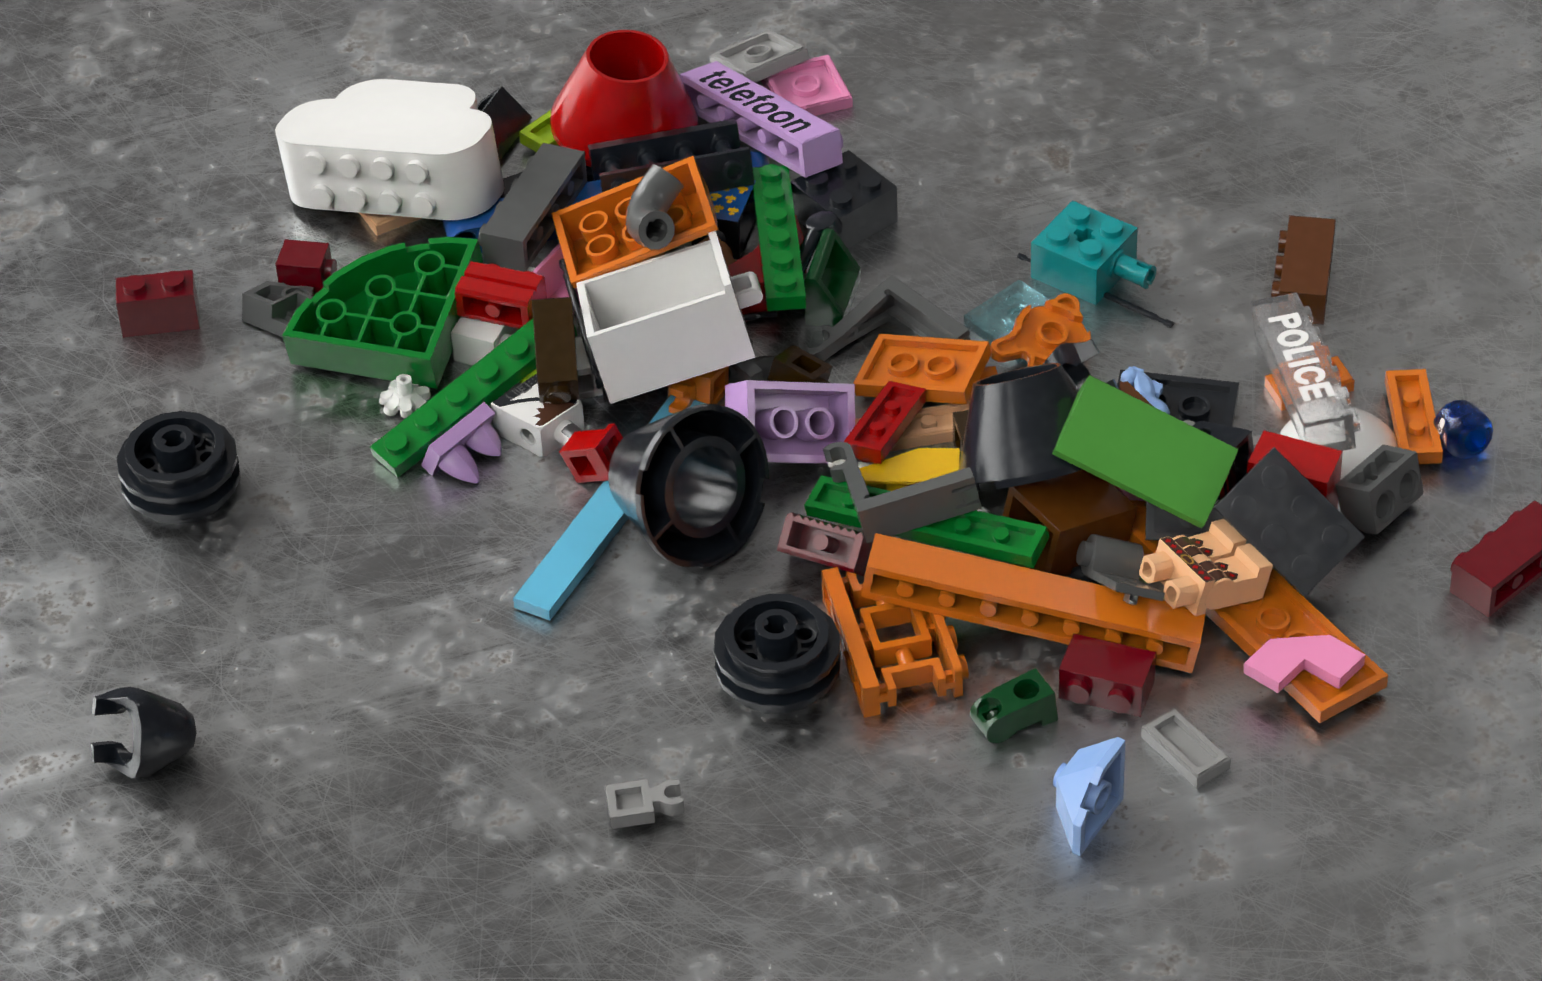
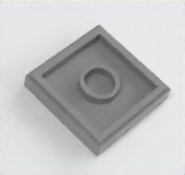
(761, 55)

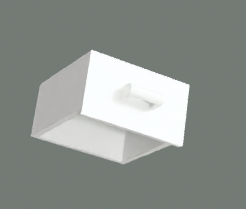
(667, 319)

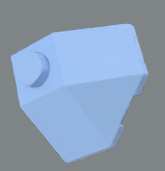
(1089, 790)

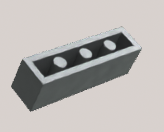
(524, 216)

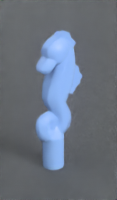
(1145, 386)

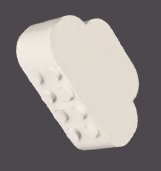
(392, 151)

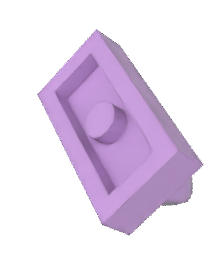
(451, 451)

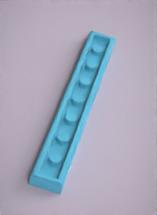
(576, 549)

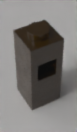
(555, 350)

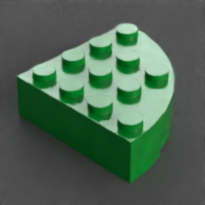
(385, 313)

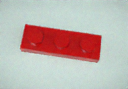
(885, 421)

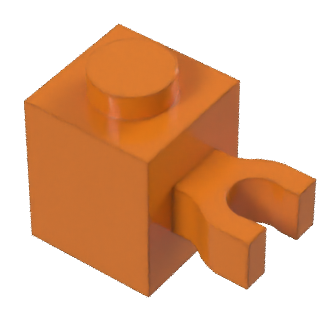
(704, 388)

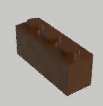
(1306, 262)

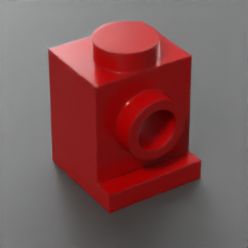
(590, 453)

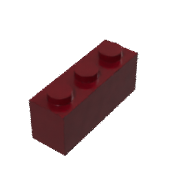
(1501, 562)

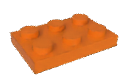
(937, 364)

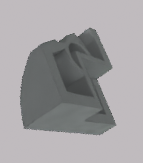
(273, 305)

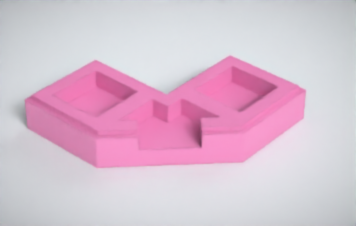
(1320, 655)

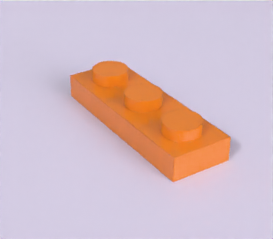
(1413, 414)

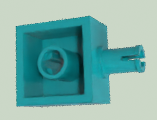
(1088, 254)

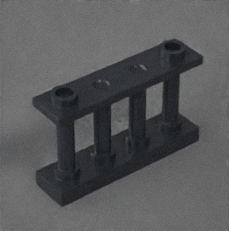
(712, 145)

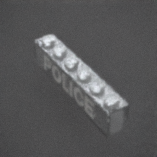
(1304, 372)

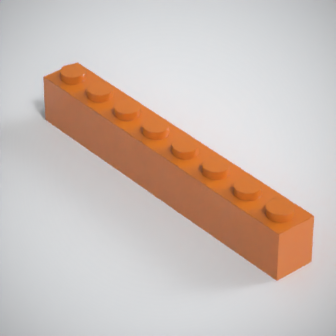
(1026, 600)

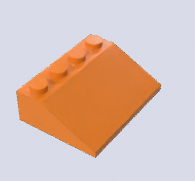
(595, 229)

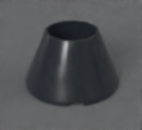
(1016, 426)
(692, 483)

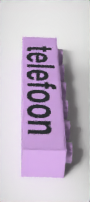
(764, 119)

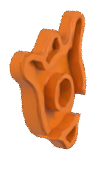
(1041, 331)

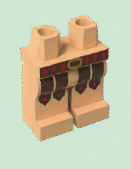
(1207, 569)

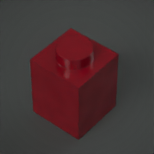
(305, 264)

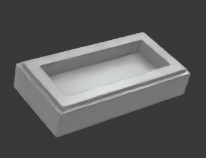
(1185, 748)

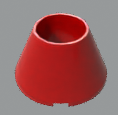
(619, 92)

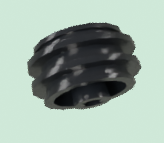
(178, 467)
(777, 653)

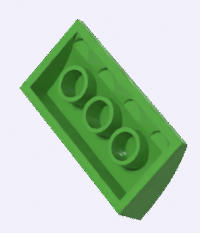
(1145, 451)

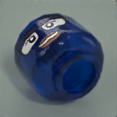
(1463, 429)

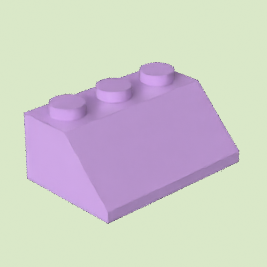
(795, 416)

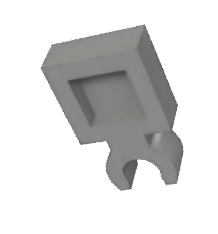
(635, 802)

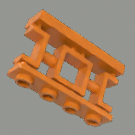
(862, 639)

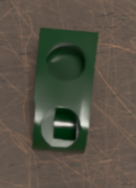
(1014, 707)

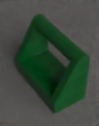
(830, 281)

